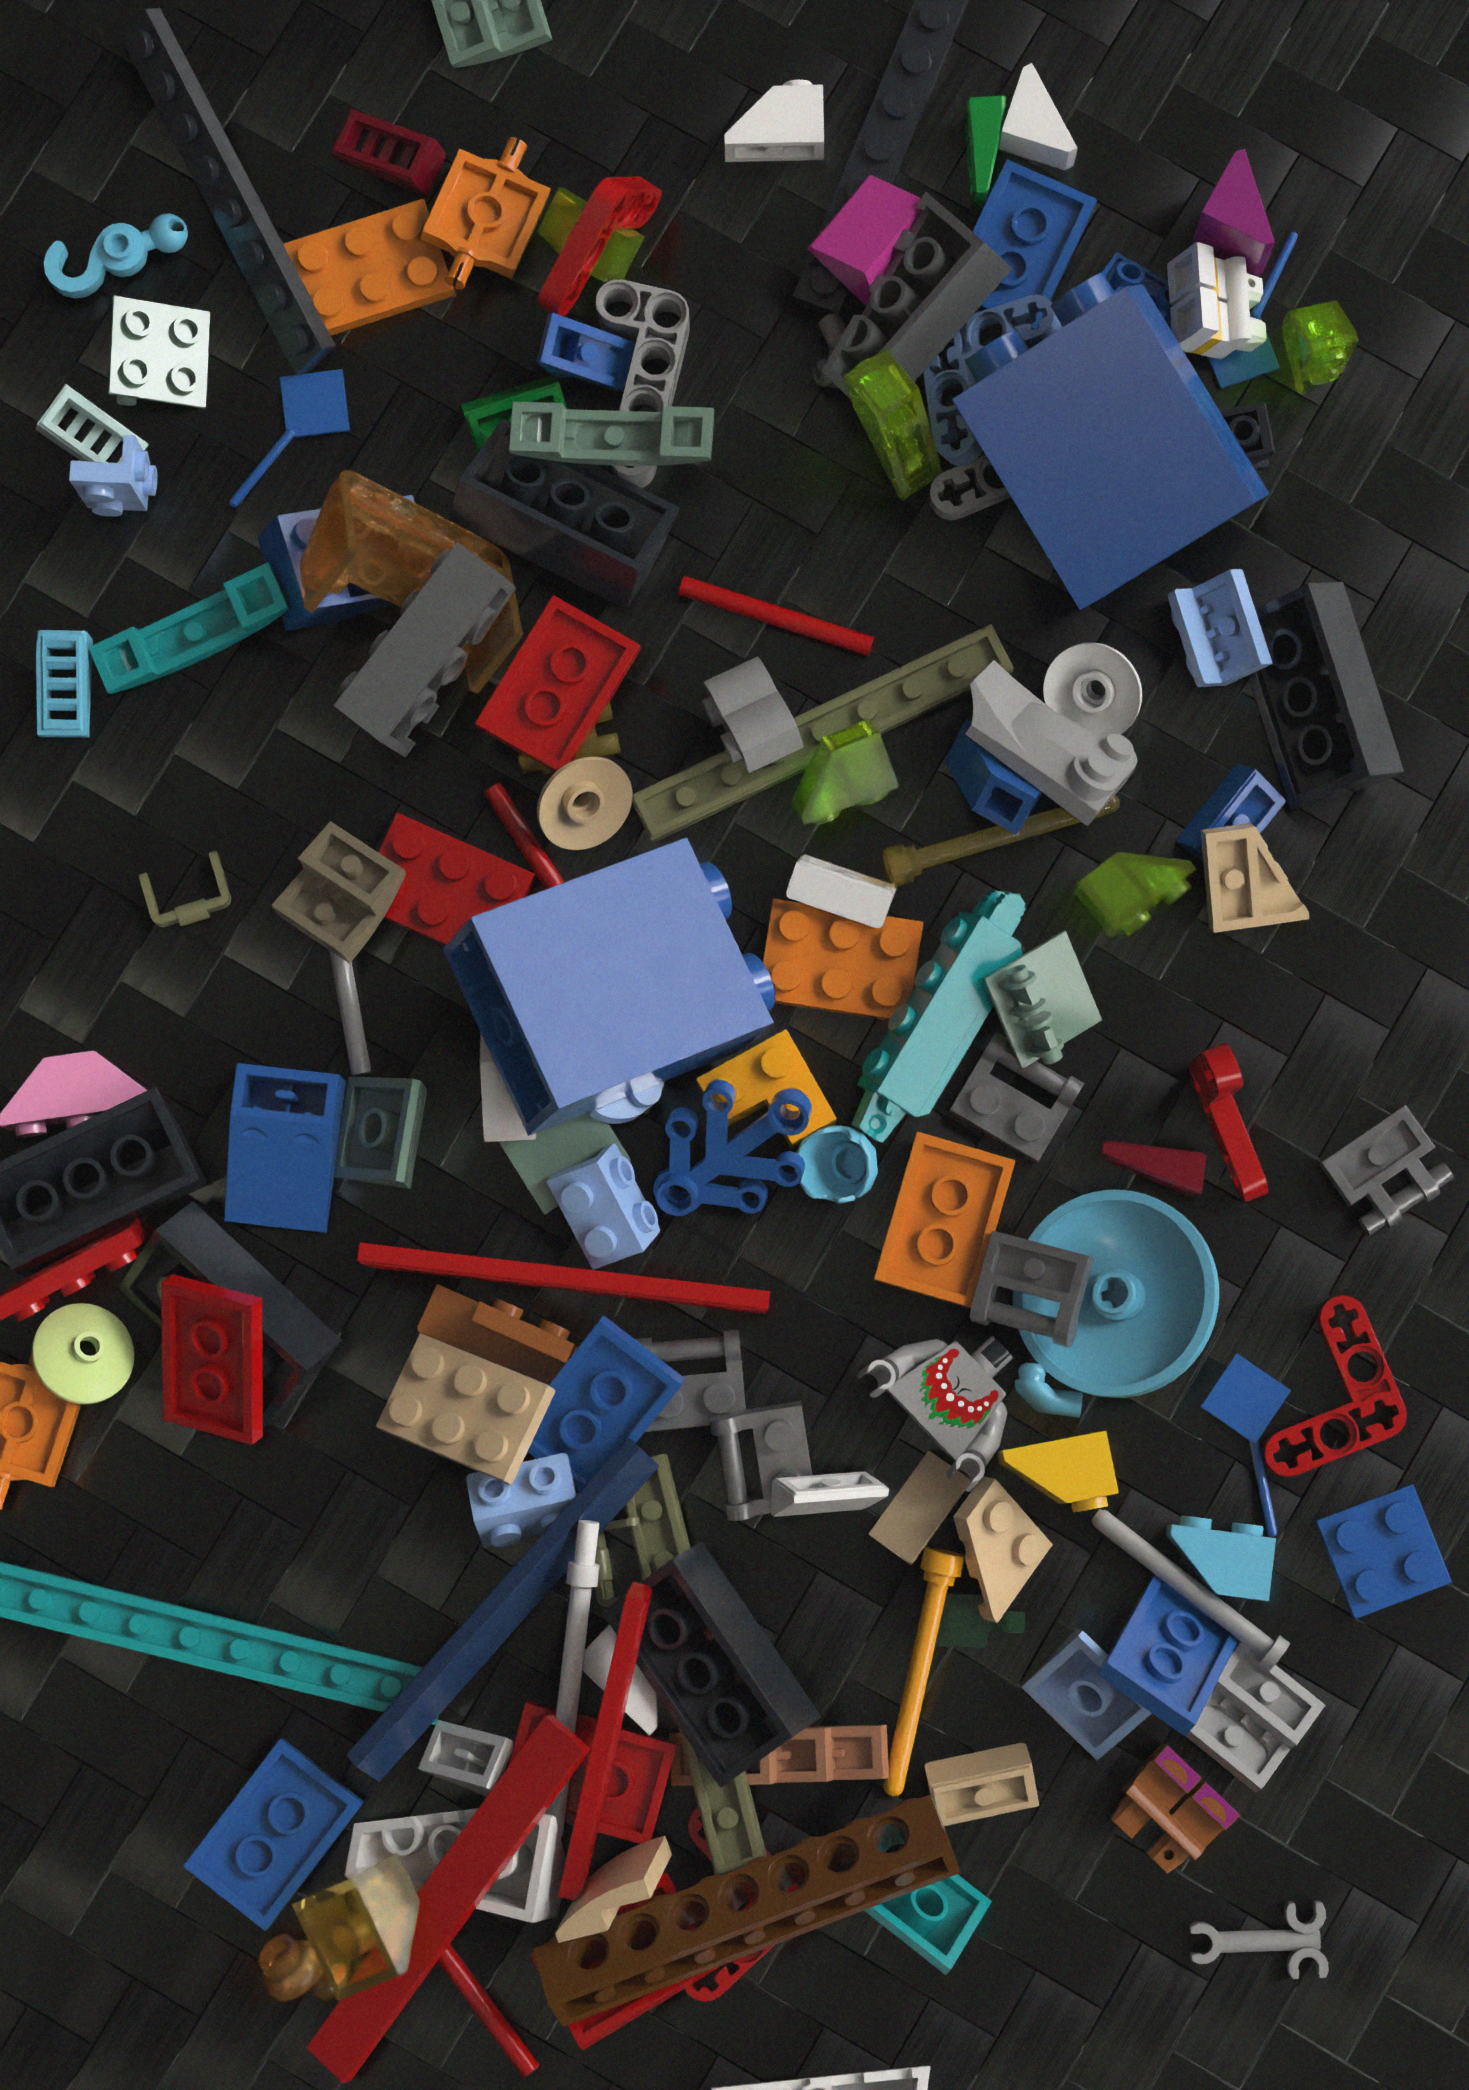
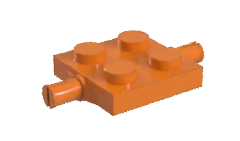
(485, 213)
(32, 1428)

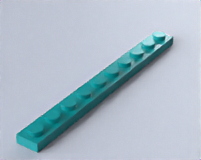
(202, 1639)

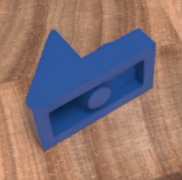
(585, 353)

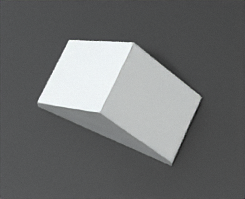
(1035, 126)
(466, 1757)

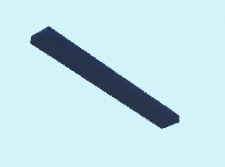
(499, 1613)

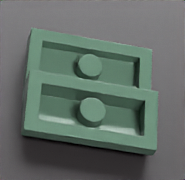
(490, 28)
(557, 1150)

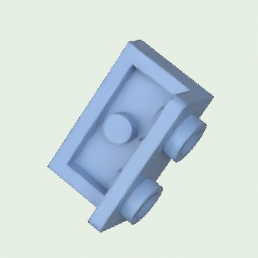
(116, 486)
(1219, 630)
(605, 1207)
(526, 1507)

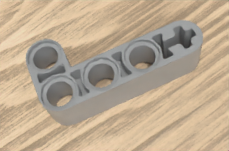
(651, 343)

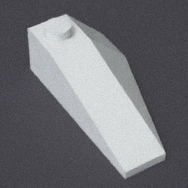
(522, 1891)

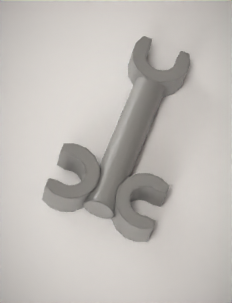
(1301, 1940)

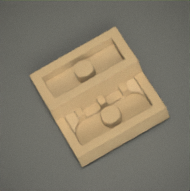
(618, 1882)

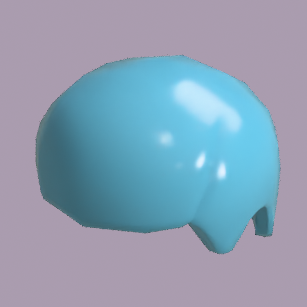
(837, 1164)

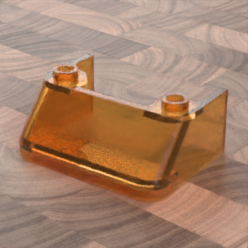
(389, 550)

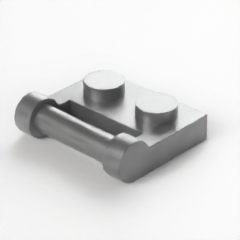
(1008, 1112)
(1036, 1271)
(701, 1394)
(779, 1449)

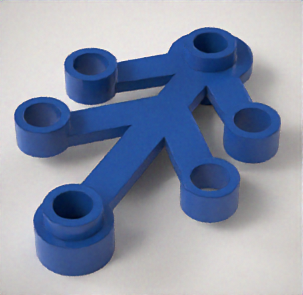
(729, 1156)

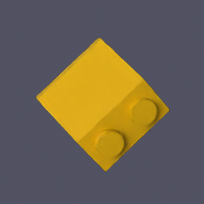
(1067, 1469)

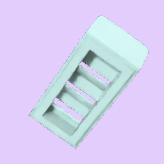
(86, 410)

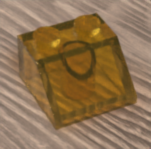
(362, 1925)

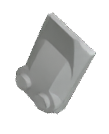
(1046, 747)

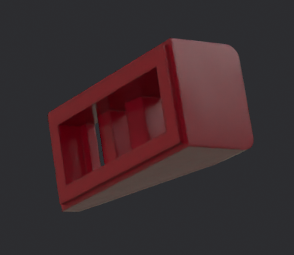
(417, 165)
(1168, 1167)

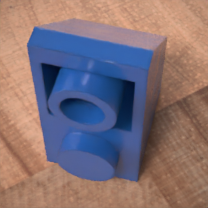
(990, 784)

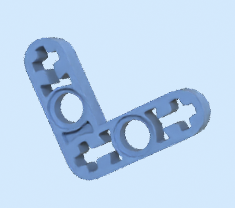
(966, 343)

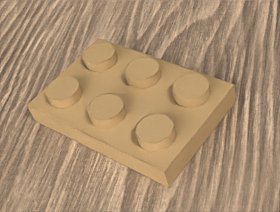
(466, 1408)

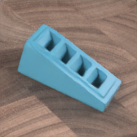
(45, 662)

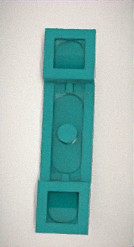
(191, 633)

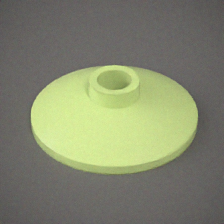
(67, 1369)

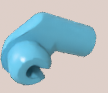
(1042, 1397)

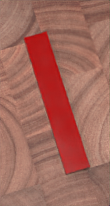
(605, 1741)

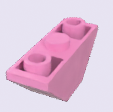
(67, 1092)

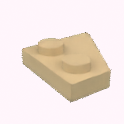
(1245, 881)
(999, 1545)

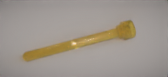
(907, 862)

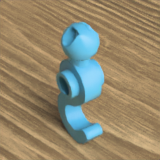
(117, 250)

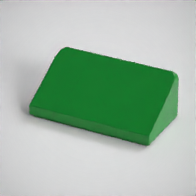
(487, 412)

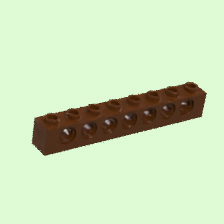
(773, 1917)

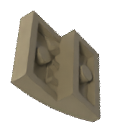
(340, 892)

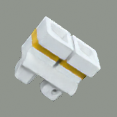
(1213, 303)

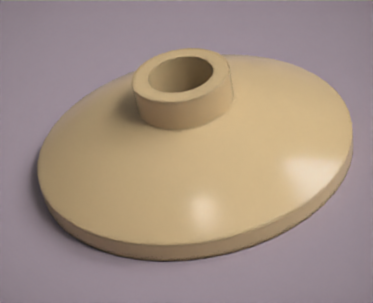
(595, 814)

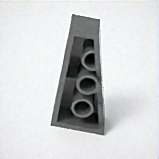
(923, 297)
(424, 648)

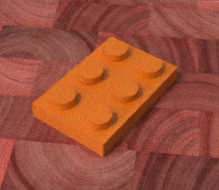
(371, 268)
(839, 962)
(944, 1219)

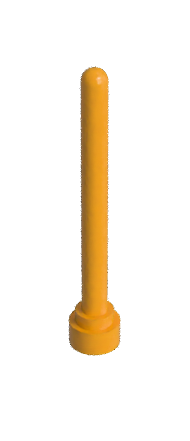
(940, 1569)

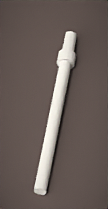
(582, 1577)

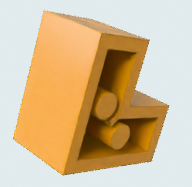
(762, 1074)

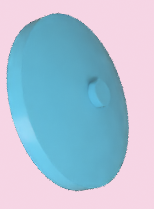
(1145, 1297)

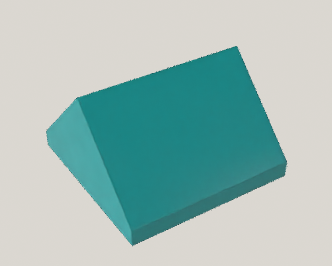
(935, 1919)

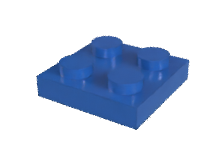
(1382, 1551)

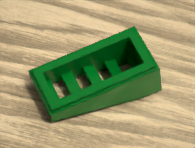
(982, 134)

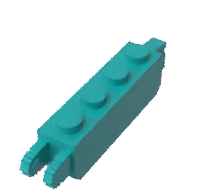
(939, 1017)

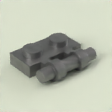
(1376, 1158)

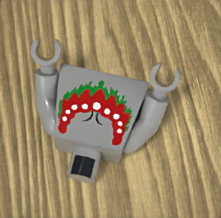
(949, 1397)

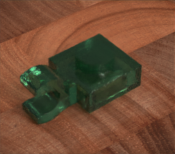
(965, 1627)

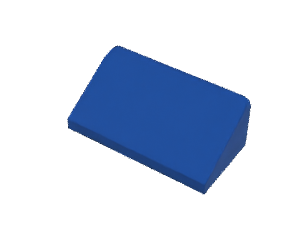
(1238, 800)

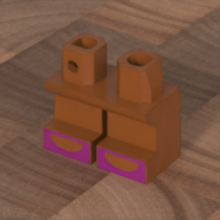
(1189, 1824)

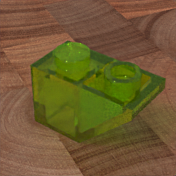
(560, 222)
(1318, 342)
(844, 771)
(1129, 886)

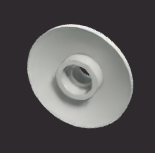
(1070, 692)

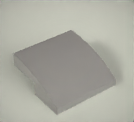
(1253, 1718)

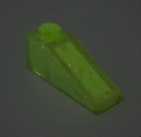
(894, 422)

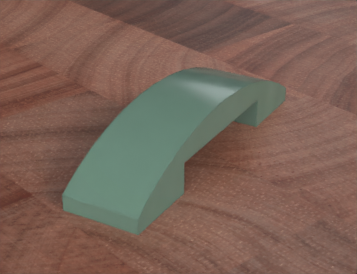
(612, 437)

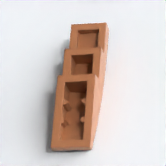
(811, 1756)

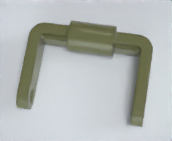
(191, 911)
(604, 1589)

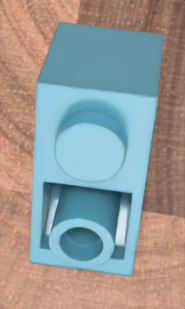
(1226, 1562)

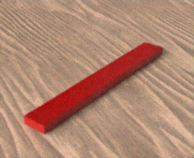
(563, 1278)
(455, 1891)

